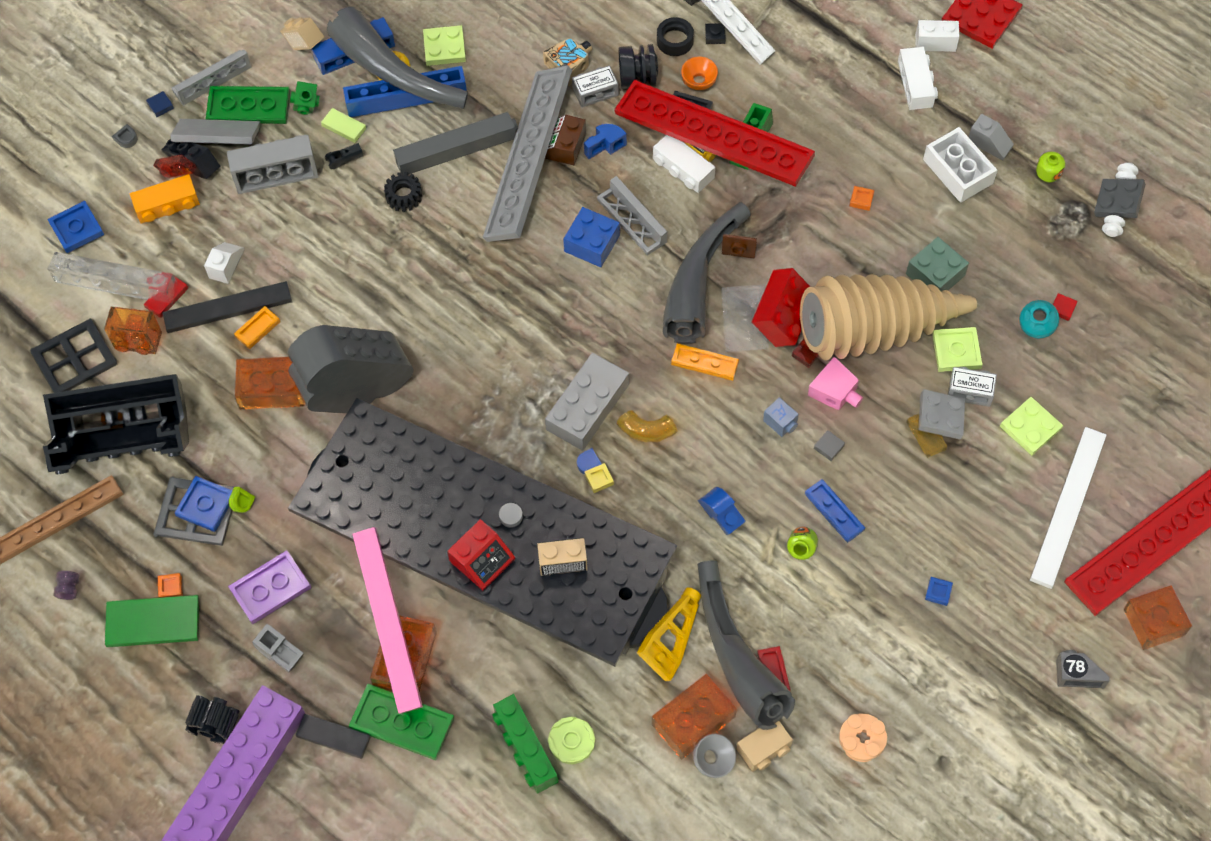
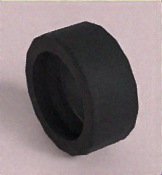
(675, 24)

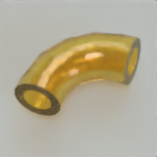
(646, 430)

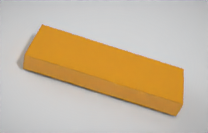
(705, 362)

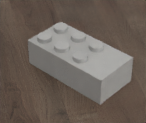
(272, 164)
(587, 401)

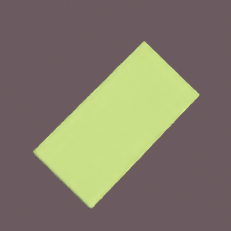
(343, 125)

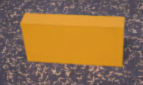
(257, 327)

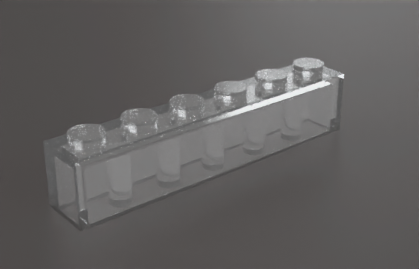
(113, 277)

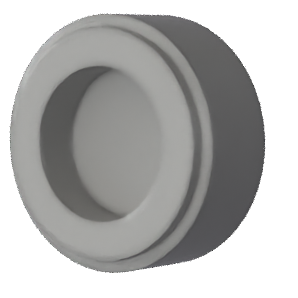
(510, 515)

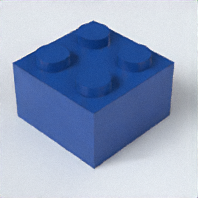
(591, 237)

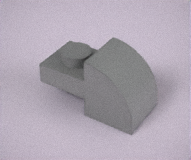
(277, 648)

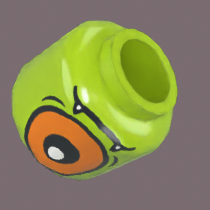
(1050, 166)
(802, 543)

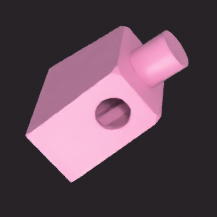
(835, 386)

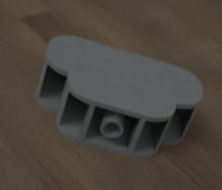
(345, 364)

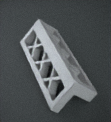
(212, 76)
(638, 211)

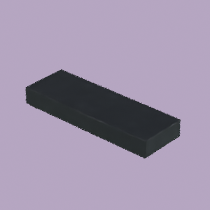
(333, 736)

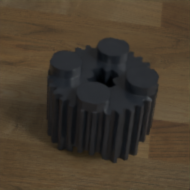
(211, 719)

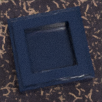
(159, 104)

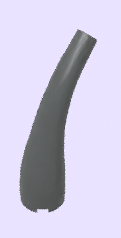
(366, 48)
(686, 302)
(752, 683)

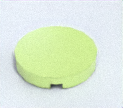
(571, 740)

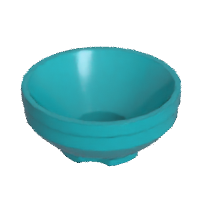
(1037, 328)

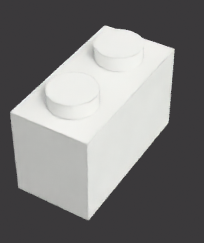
(937, 35)

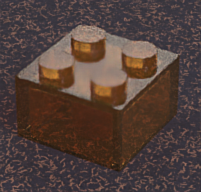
(133, 330)
(1157, 617)

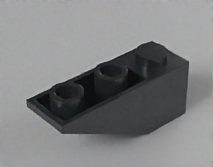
(196, 154)

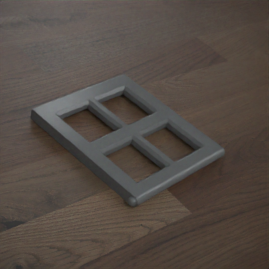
(188, 534)

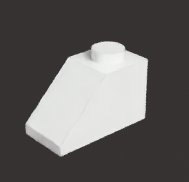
(223, 261)

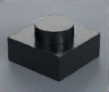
(715, 33)

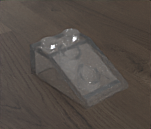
(738, 312)

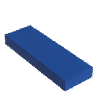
(834, 510)

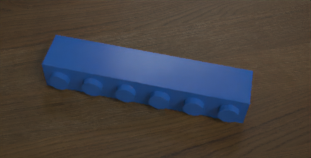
(382, 96)

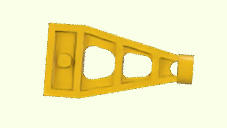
(655, 652)

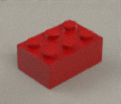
(780, 307)

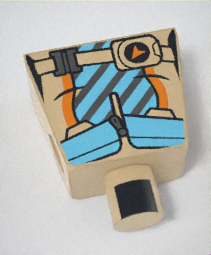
(569, 54)

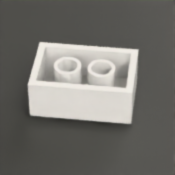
(959, 164)

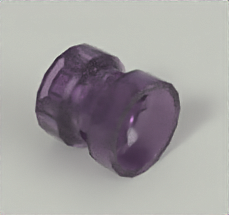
(66, 585)

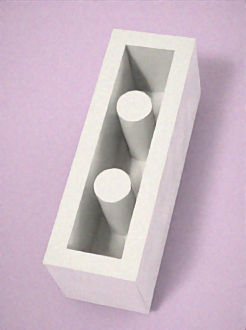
(917, 78)
(683, 163)

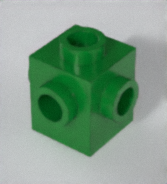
(304, 98)

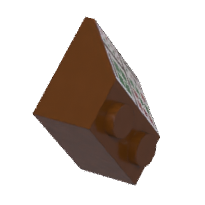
(566, 139)

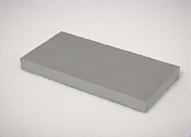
(215, 131)

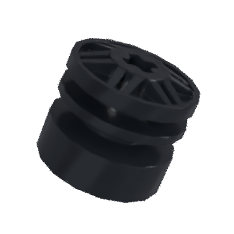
(637, 66)

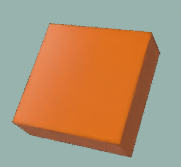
(861, 198)
(170, 585)

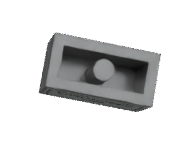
(595, 86)
(972, 385)

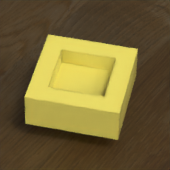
(599, 478)

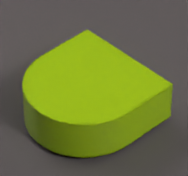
(240, 500)

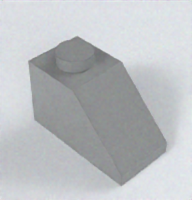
(990, 137)

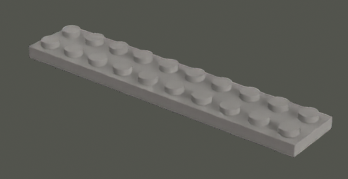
(527, 154)

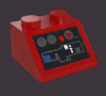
(480, 555)

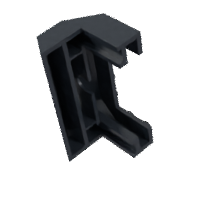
(159, 430)

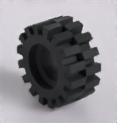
(403, 181)

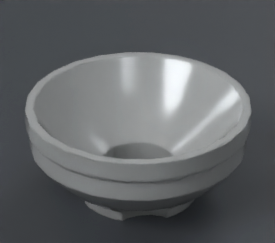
(724, 754)

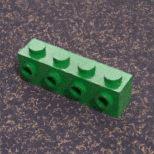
(525, 743)

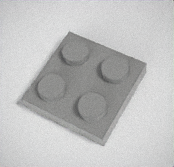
(941, 414)

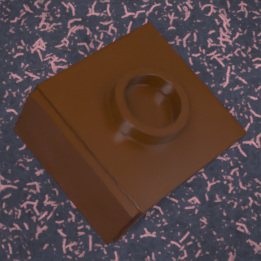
(739, 246)

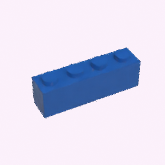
(331, 57)

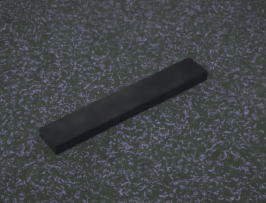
(226, 307)

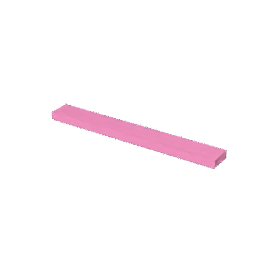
(387, 620)

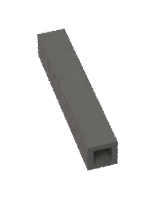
(455, 143)

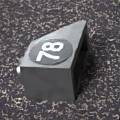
(1079, 671)

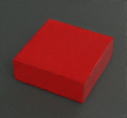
(1064, 306)

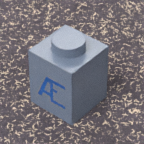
(781, 417)

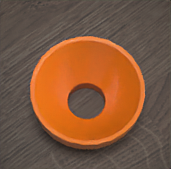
(699, 67)

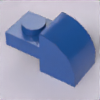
(608, 138)
(721, 508)

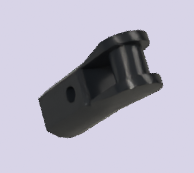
(343, 156)

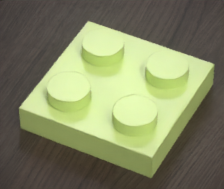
(444, 45)
(957, 348)
(1031, 426)

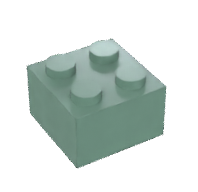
(938, 265)

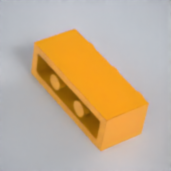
(164, 199)

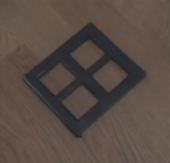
(73, 357)

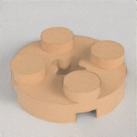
(870, 748)

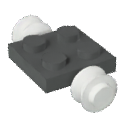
(1119, 199)

